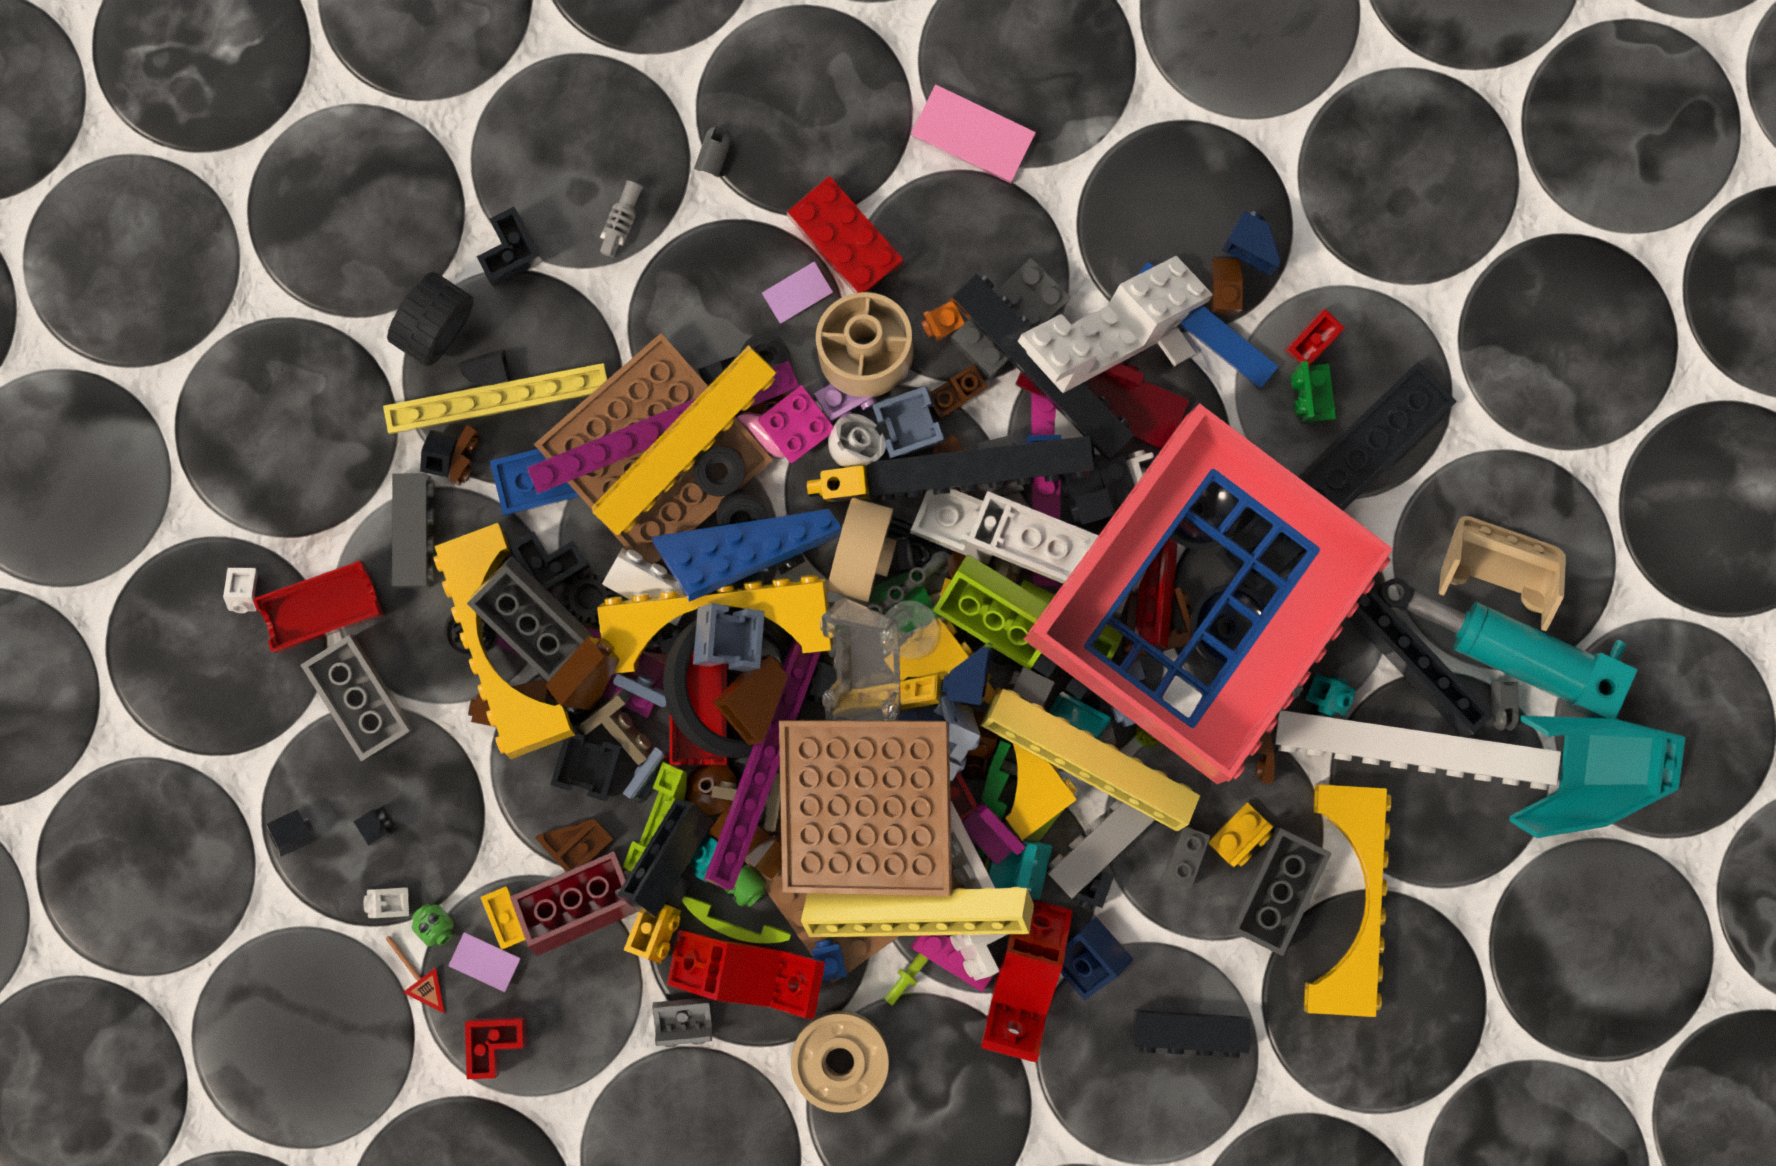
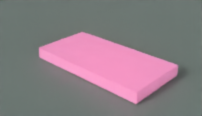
(973, 134)

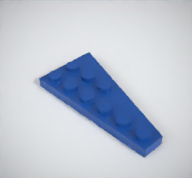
(724, 554)

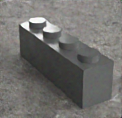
(412, 530)

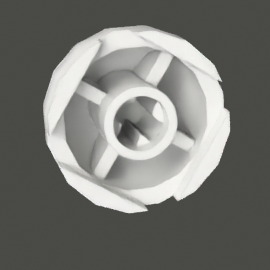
(855, 441)

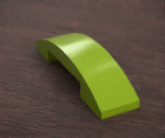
(671, 786)
(701, 910)

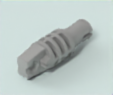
(620, 219)

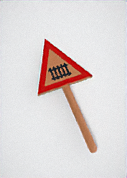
(426, 988)

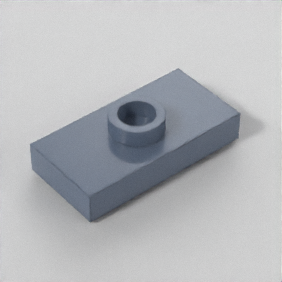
(642, 687)
(646, 775)

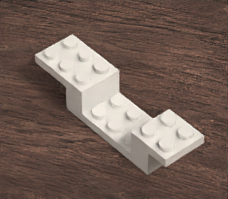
(1125, 327)
(1005, 531)
(973, 875)

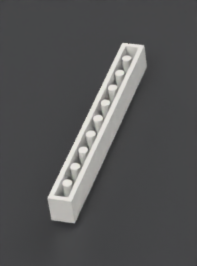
(1417, 748)

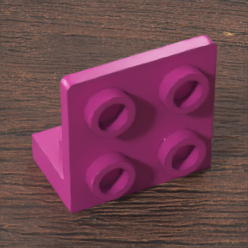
(796, 424)

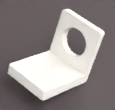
(1175, 344)

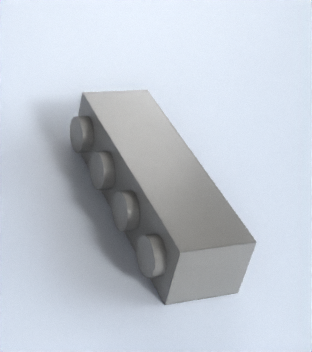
(1098, 847)

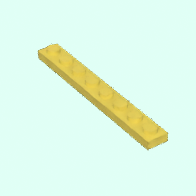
(494, 399)

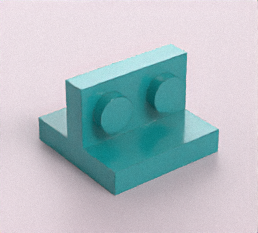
(1024, 869)

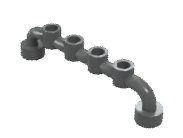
(937, 564)

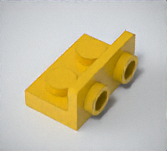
(1240, 835)

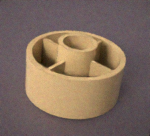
(869, 367)
(862, 550)
(833, 1089)

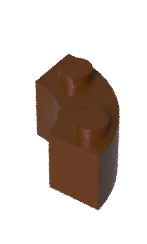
(764, 849)

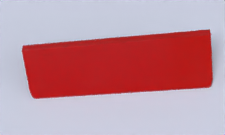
(1156, 597)

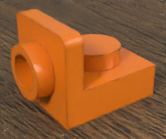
(942, 321)

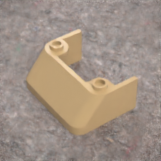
(1506, 561)

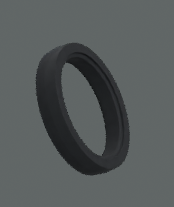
(677, 694)

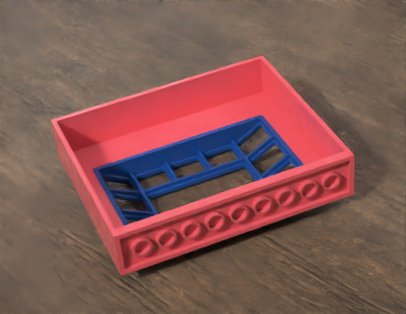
(1282, 639)

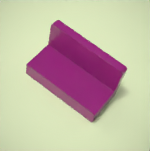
(991, 833)

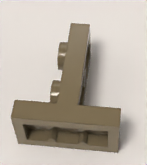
(620, 726)
(728, 790)

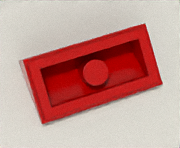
(1314, 337)

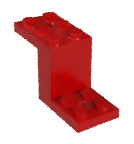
(746, 974)
(1027, 984)

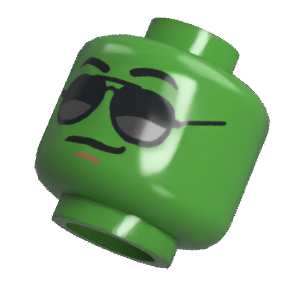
(748, 887)
(432, 925)

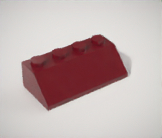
(572, 904)

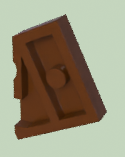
(575, 843)

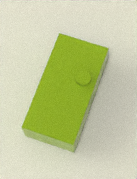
(992, 610)

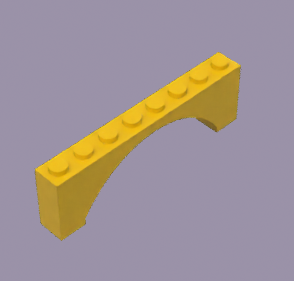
(792, 605)
(520, 720)
(1040, 788)
(1354, 980)

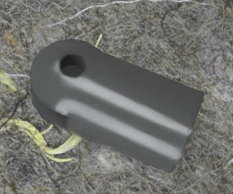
(713, 153)
(1504, 705)

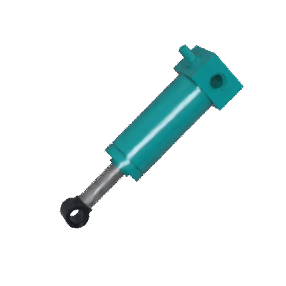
(1527, 653)

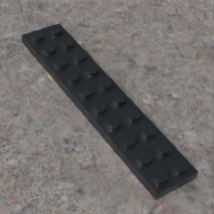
(1352, 462)

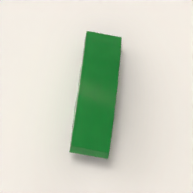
(995, 782)

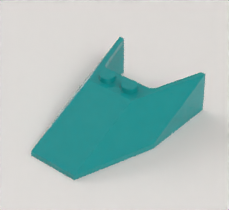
(1605, 773)

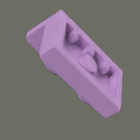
(839, 404)

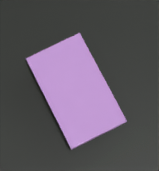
(797, 292)
(484, 962)

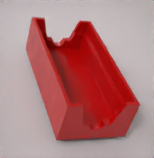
(844, 237)
(319, 606)
(703, 687)

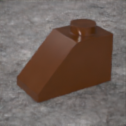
(1226, 286)

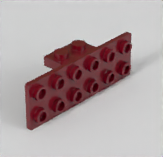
(1148, 408)

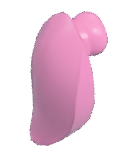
(750, 422)

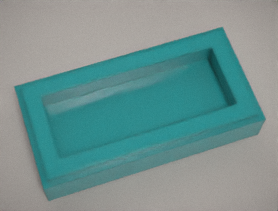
(1080, 714)

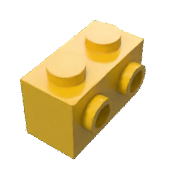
(652, 935)

